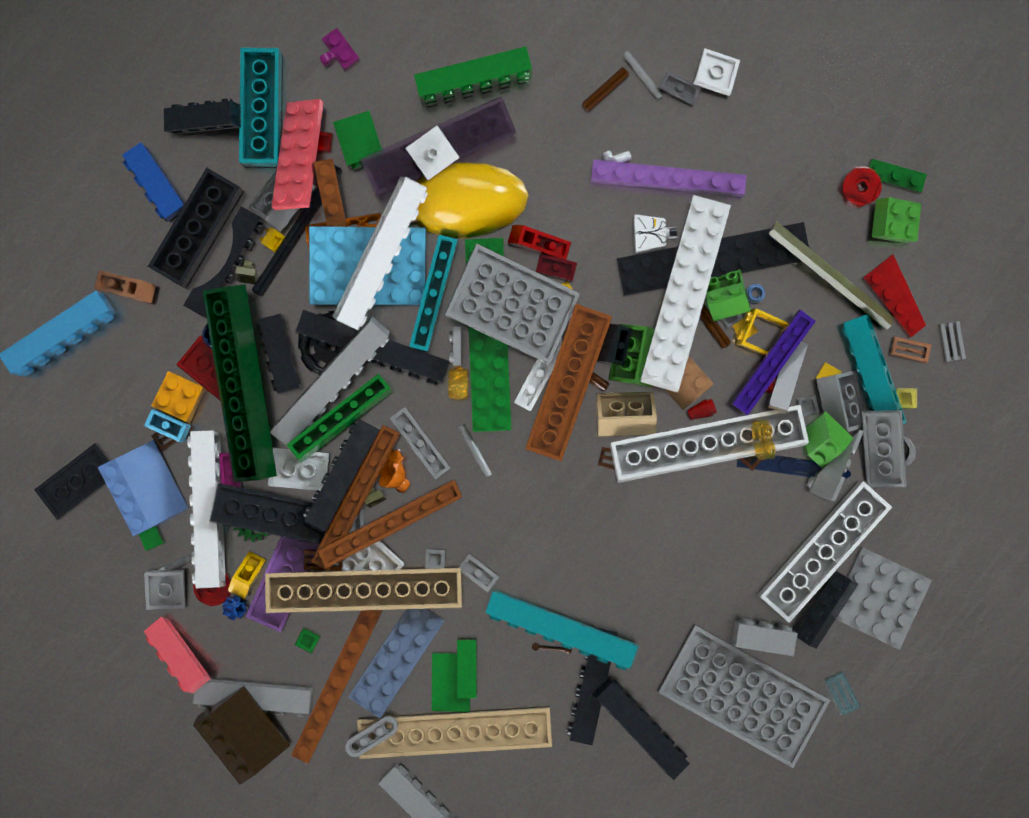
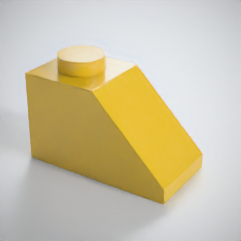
(246, 575)

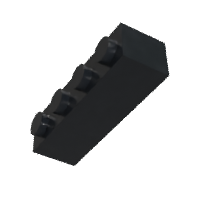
(202, 117)
(279, 353)
(826, 609)

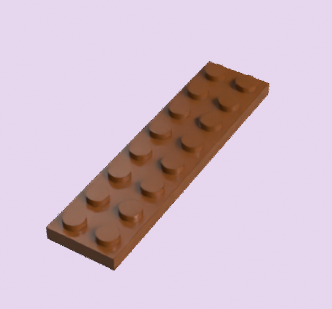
(568, 382)

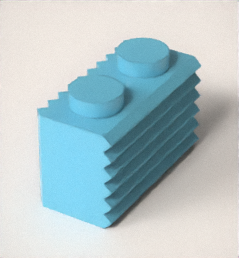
(167, 425)

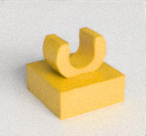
(272, 239)

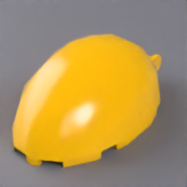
(470, 200)

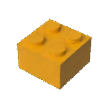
(178, 397)

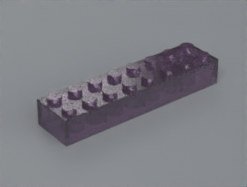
(464, 132)

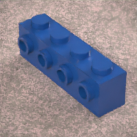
(154, 181)

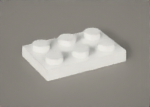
(299, 475)

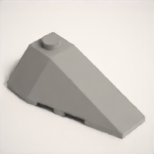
(829, 479)

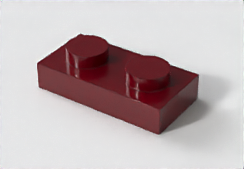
(556, 267)

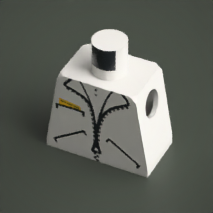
(651, 233)

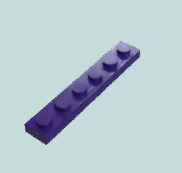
(773, 362)

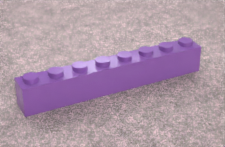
(668, 178)

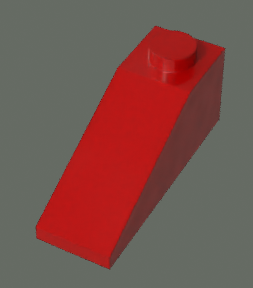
(538, 241)

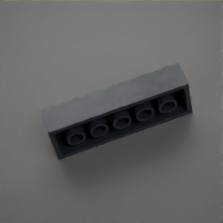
(195, 227)

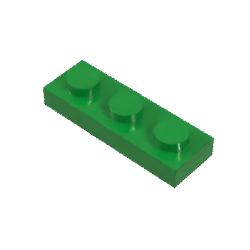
(899, 176)

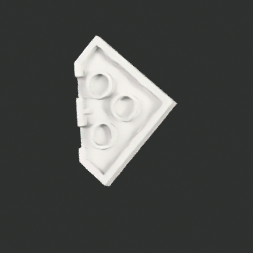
(372, 558)

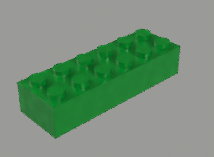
(474, 76)

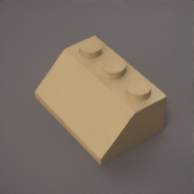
(626, 414)

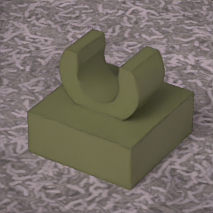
(246, 273)
(374, 498)

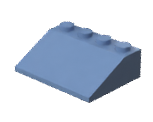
(143, 487)

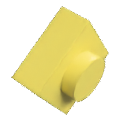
(907, 397)

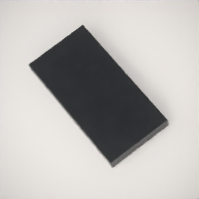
(73, 482)

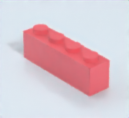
(177, 655)

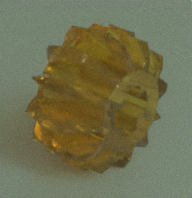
(458, 383)

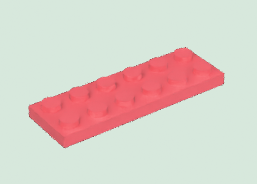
(297, 154)

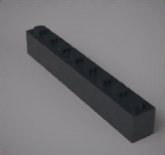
(393, 354)

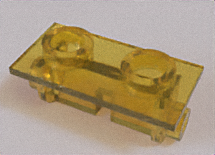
(762, 430)

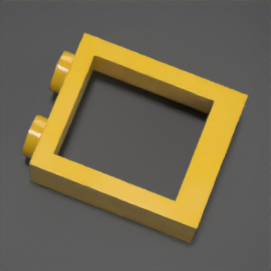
(749, 320)

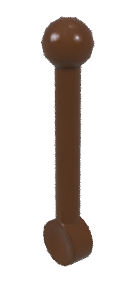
(536, 646)

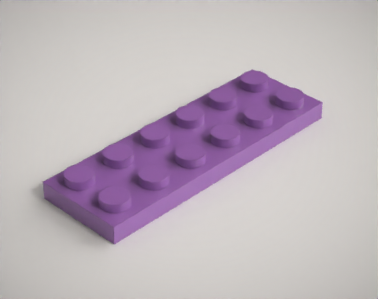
(286, 558)

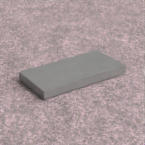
(884, 448)

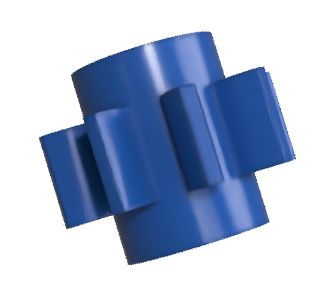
(234, 607)

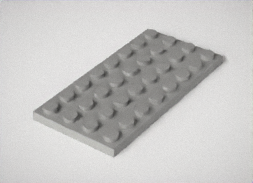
(744, 696)

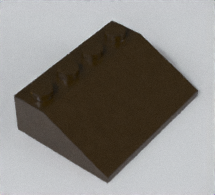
(241, 734)

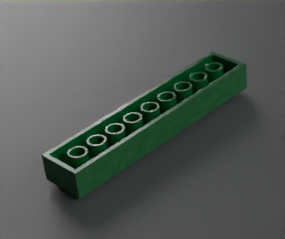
(239, 383)

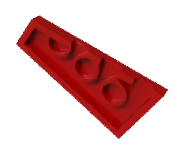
(893, 292)

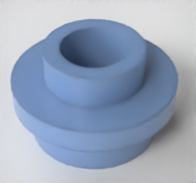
(759, 289)

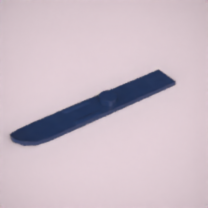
(789, 466)

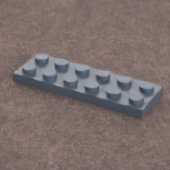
(395, 660)

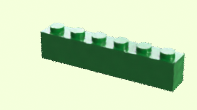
(339, 418)

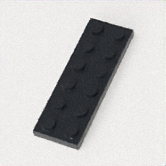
(262, 513)

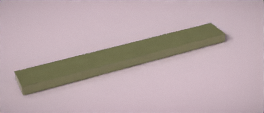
(831, 275)

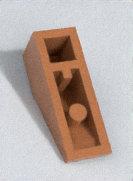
(125, 286)

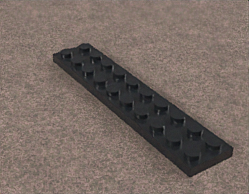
(738, 252)

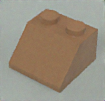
(692, 386)

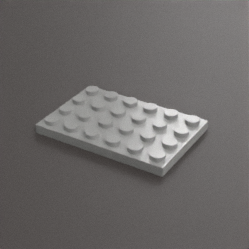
(512, 304)

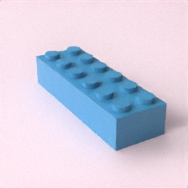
(58, 333)

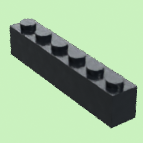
(341, 476)
(588, 708)
(639, 727)

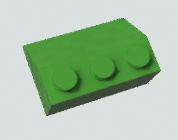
(636, 357)

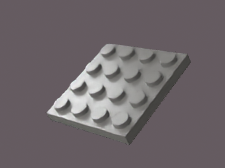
(884, 598)

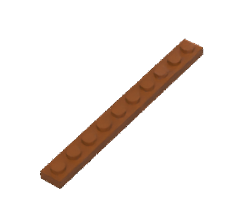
(335, 684)

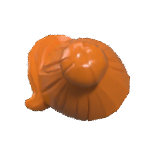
(393, 473)

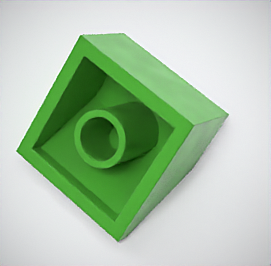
(826, 439)

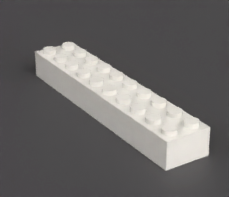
(685, 293)
(704, 444)

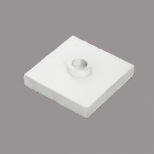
(716, 72)
(432, 152)

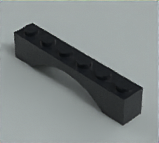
(244, 228)

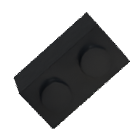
(615, 345)

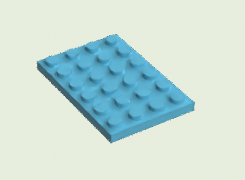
(337, 251)

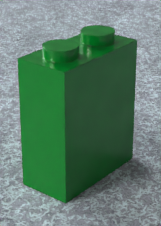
(357, 138)

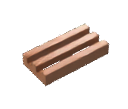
(894, 346)

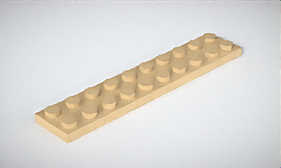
(463, 732)

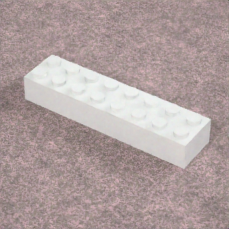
(379, 253)
(207, 536)
(824, 551)

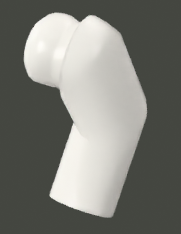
(622, 157)

